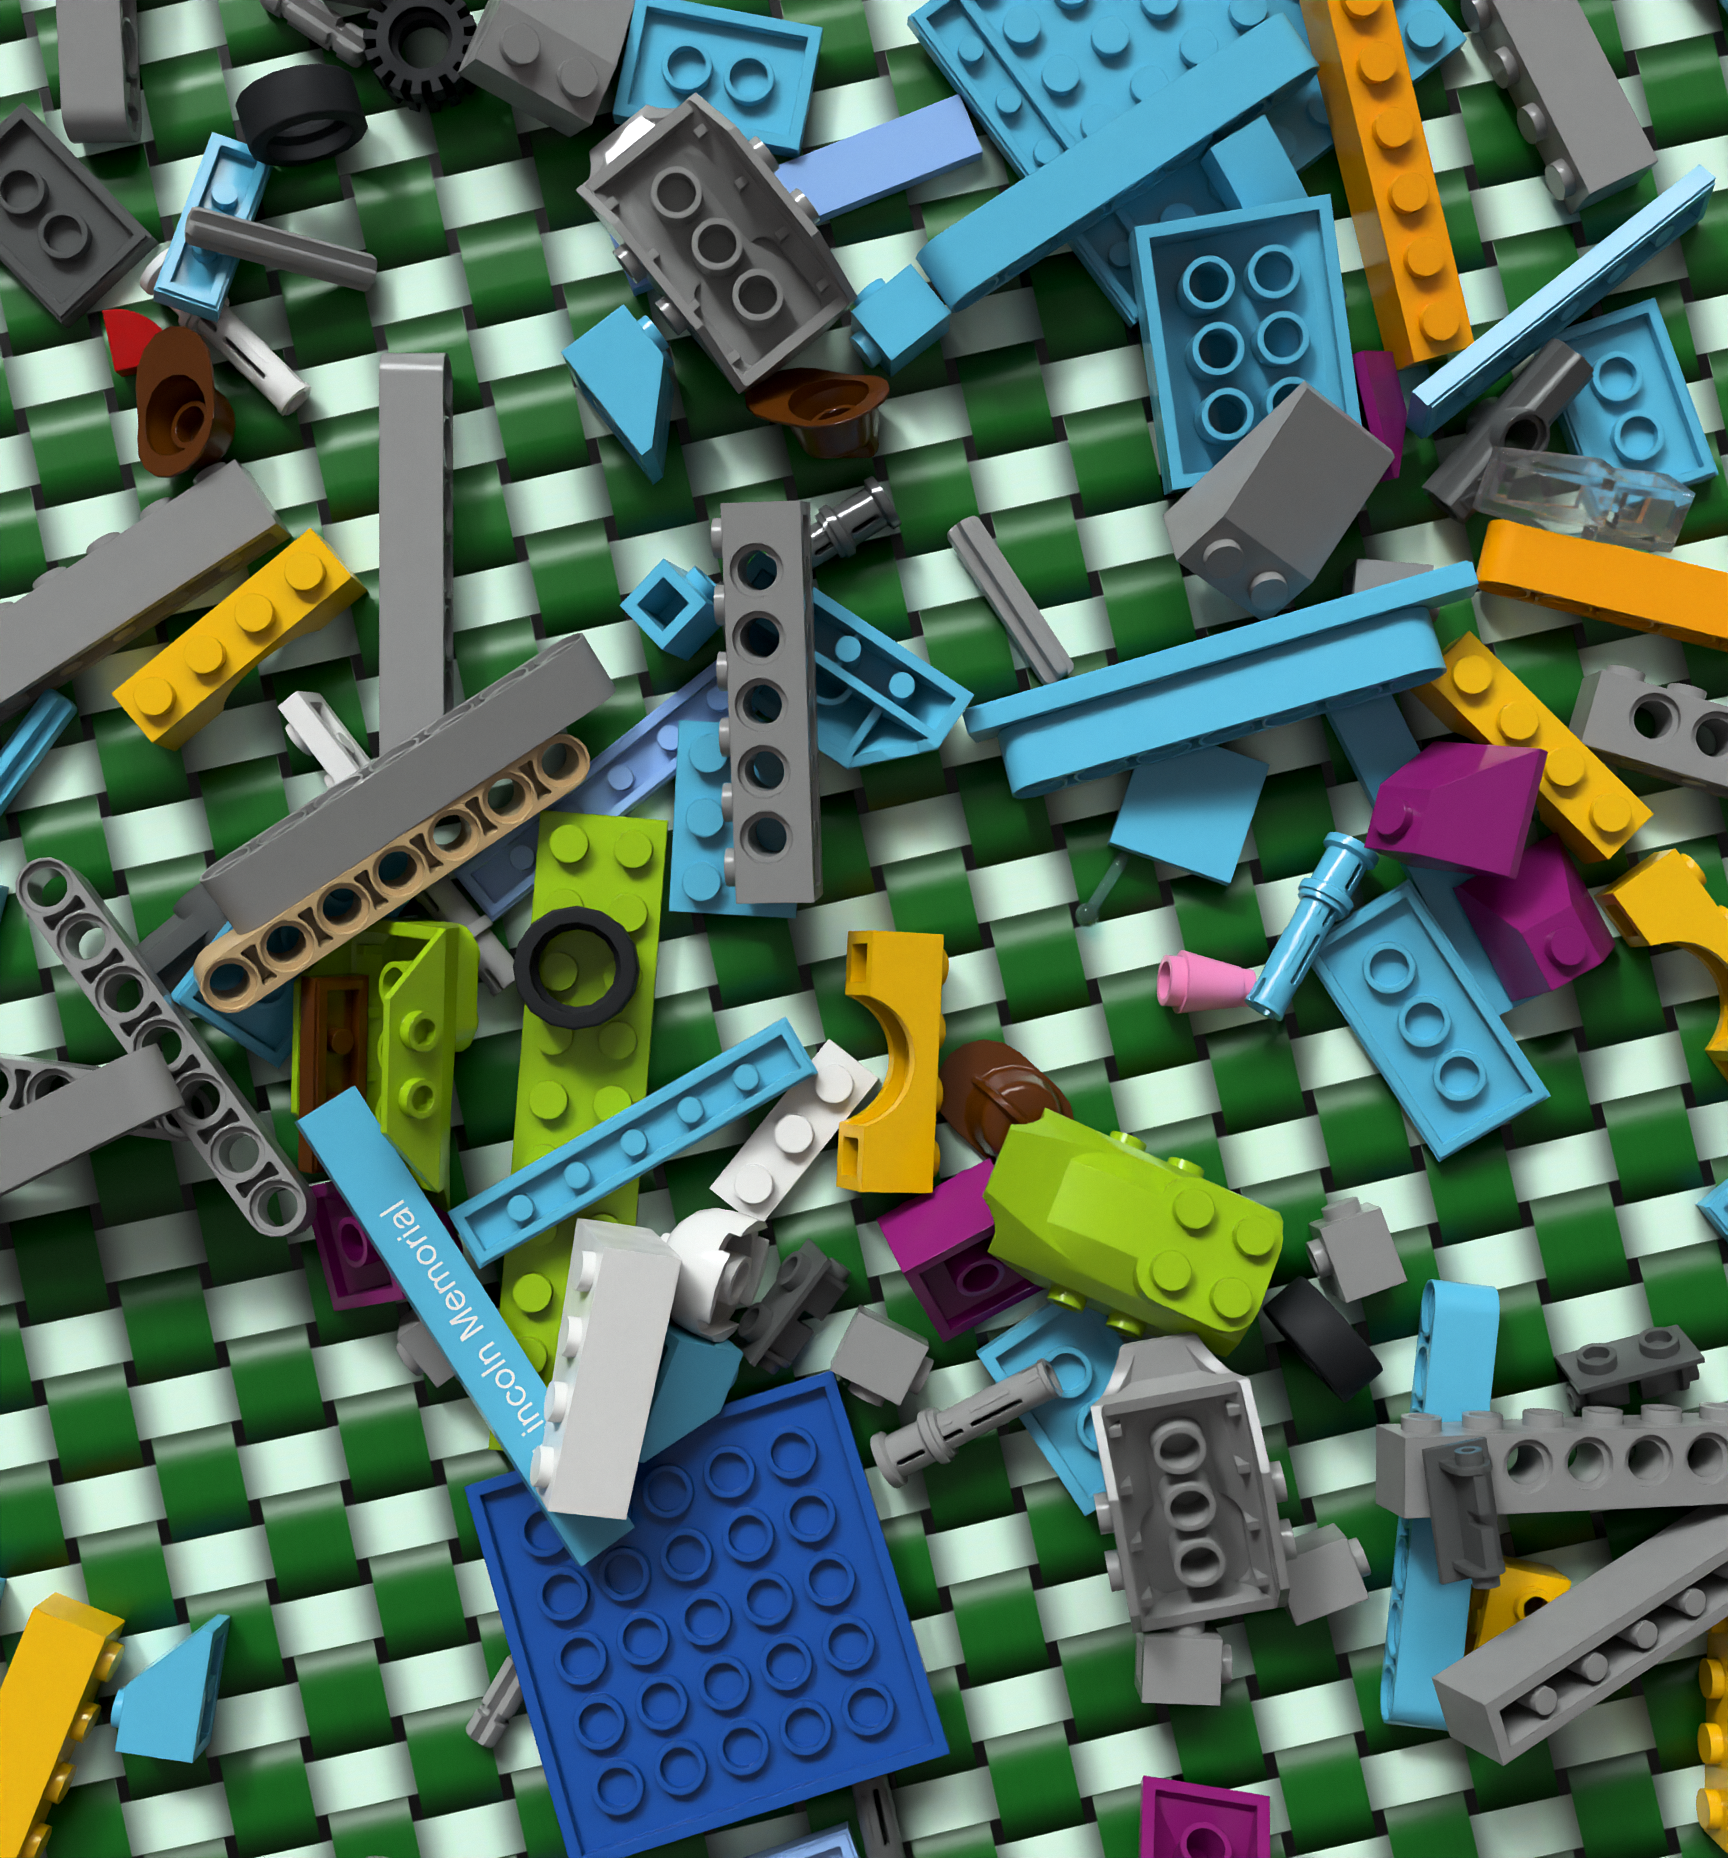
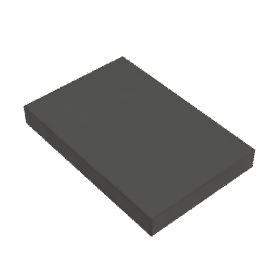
(60, 222)

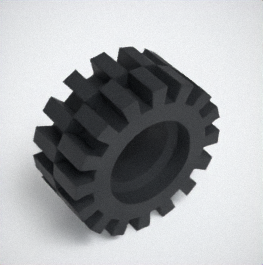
(412, 83)

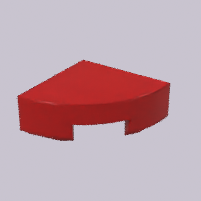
(127, 338)

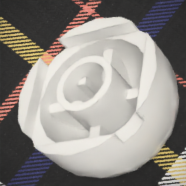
(717, 1271)

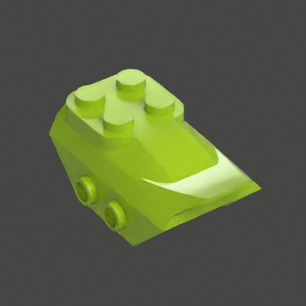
(417, 1020)
(1130, 1233)

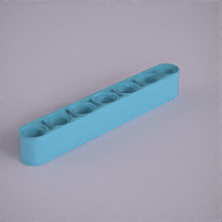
(1118, 162)
(1222, 702)
(1424, 1616)

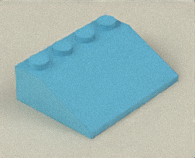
(1235, 322)

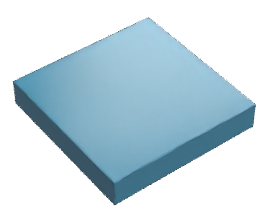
(1191, 811)

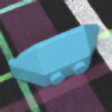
(870, 691)

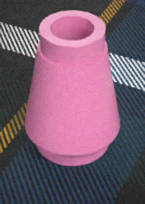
(1201, 983)

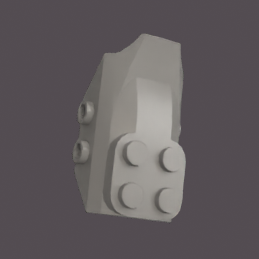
(717, 237)
(1188, 1488)

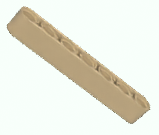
(377, 897)

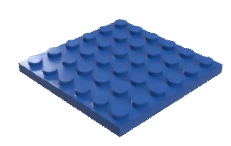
(725, 1642)

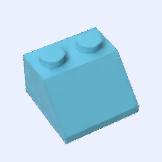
(627, 381)

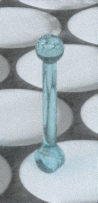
(1088, 913)

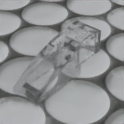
(1584, 498)

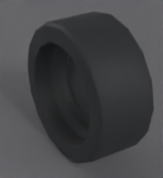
(301, 115)
(528, 976)
(1323, 1338)

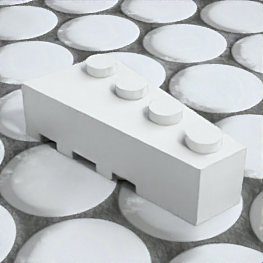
(604, 1368)

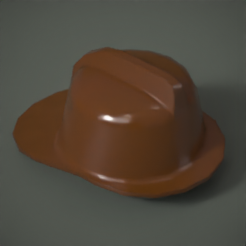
(824, 408)
(179, 410)
(990, 1089)

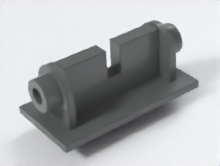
(771, 1328)
(1656, 1359)
(1464, 1513)

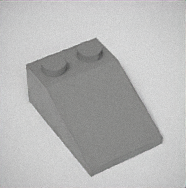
(549, 56)
(1278, 502)

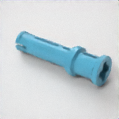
(1323, 900)

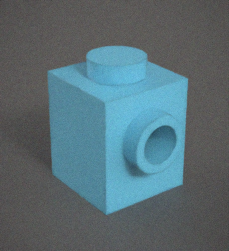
(897, 320)
(674, 608)

